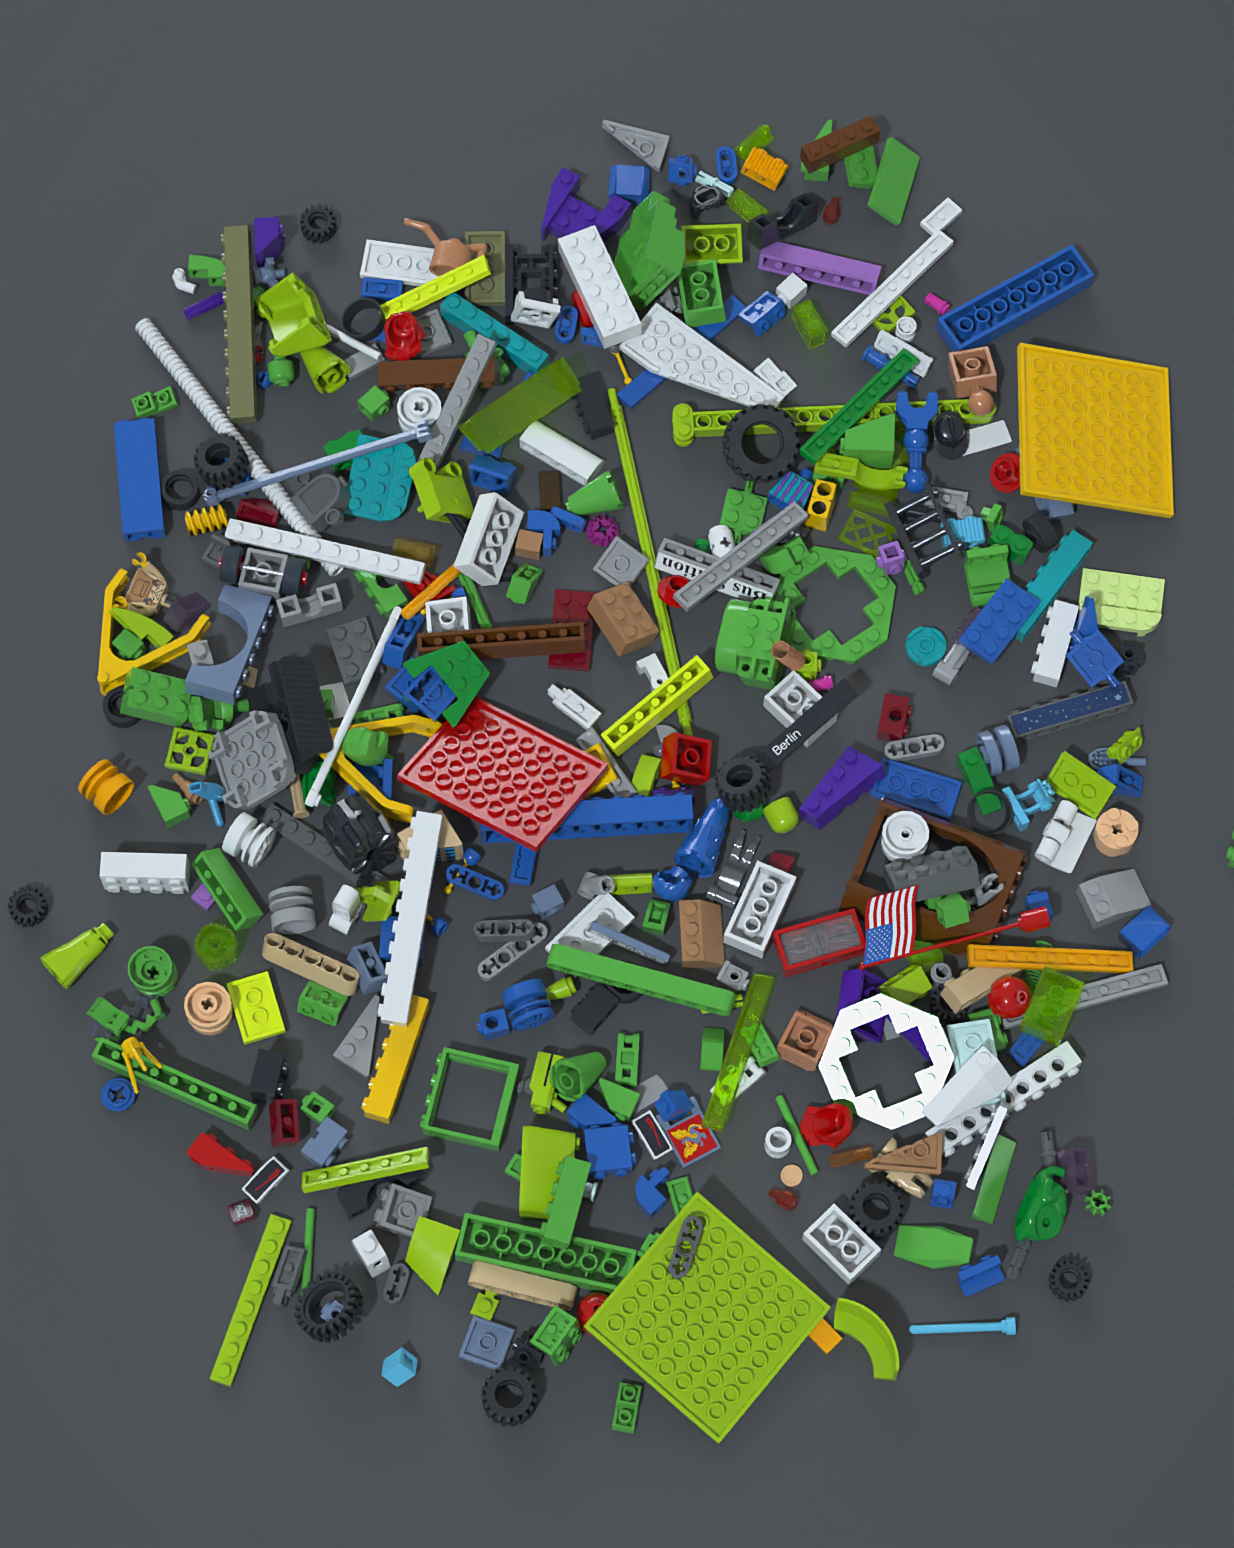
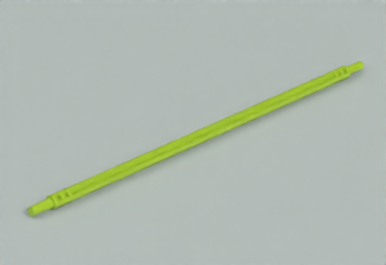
(647, 550)

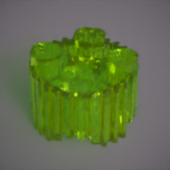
(216, 957)

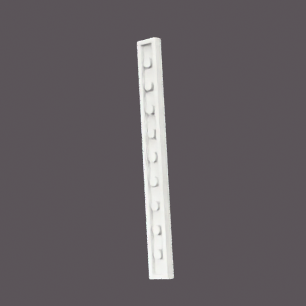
(325, 551)

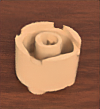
(1115, 821)

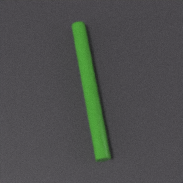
(796, 1135)
(308, 1245)

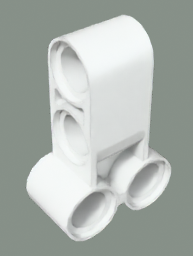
(346, 909)

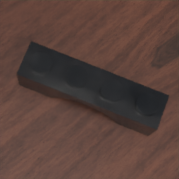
(799, 214)
(355, 1197)

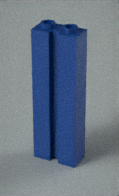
(139, 479)

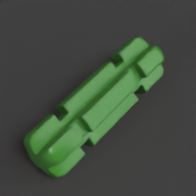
(913, 579)

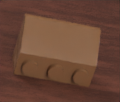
(700, 934)

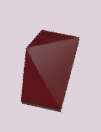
(258, 512)

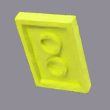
(256, 1007)

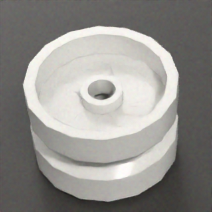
(416, 406)
(904, 836)

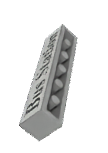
(690, 562)

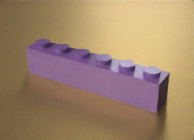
(820, 267)

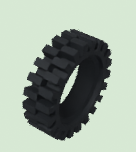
(317, 1291)

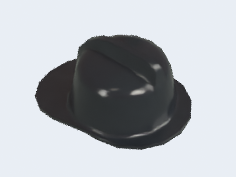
(950, 435)

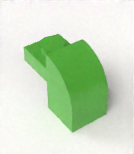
(784, 557)
(108, 1016)

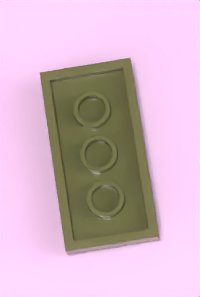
(490, 289)

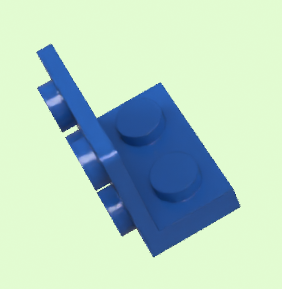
(378, 776)

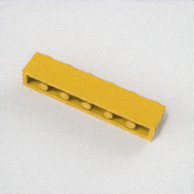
(395, 1064)

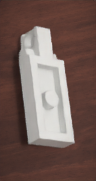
(574, 706)

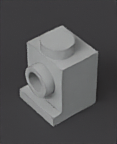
(725, 981)

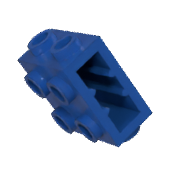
(609, 1150)

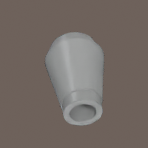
(942, 970)

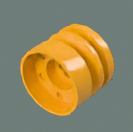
(106, 787)

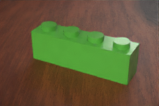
(227, 889)
(565, 1203)

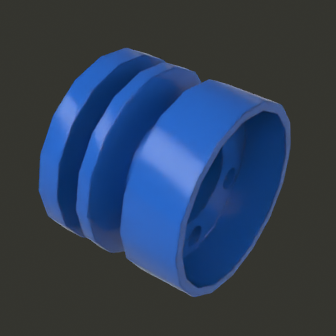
(527, 1004)

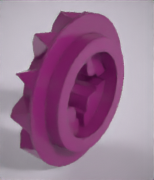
(599, 538)

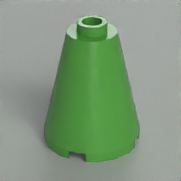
(596, 496)
(576, 1074)

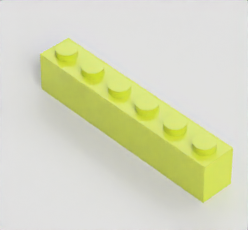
(657, 706)

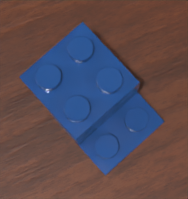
(423, 694)

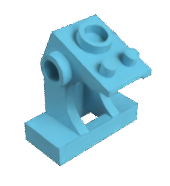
(1043, 796)

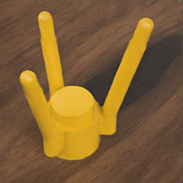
(133, 1050)

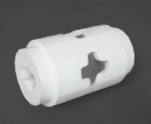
(720, 540)

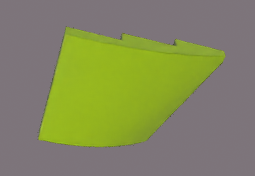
(432, 1251)

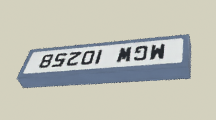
(628, 942)

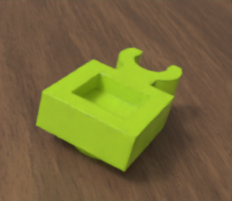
(485, 1305)

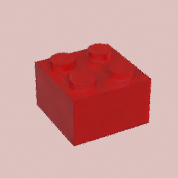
(686, 759)

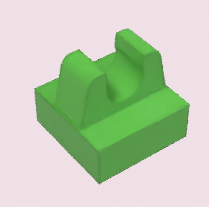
(992, 516)

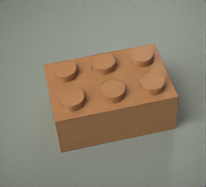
(623, 619)

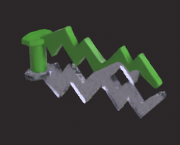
(140, 1002)

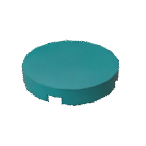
(925, 646)

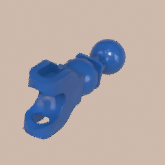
(916, 438)

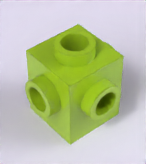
(811, 666)

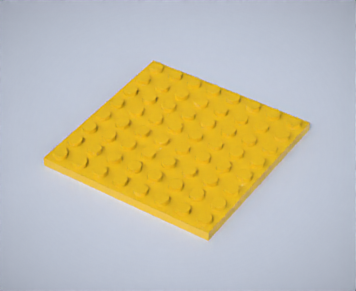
(1094, 431)

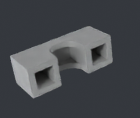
(322, 603)

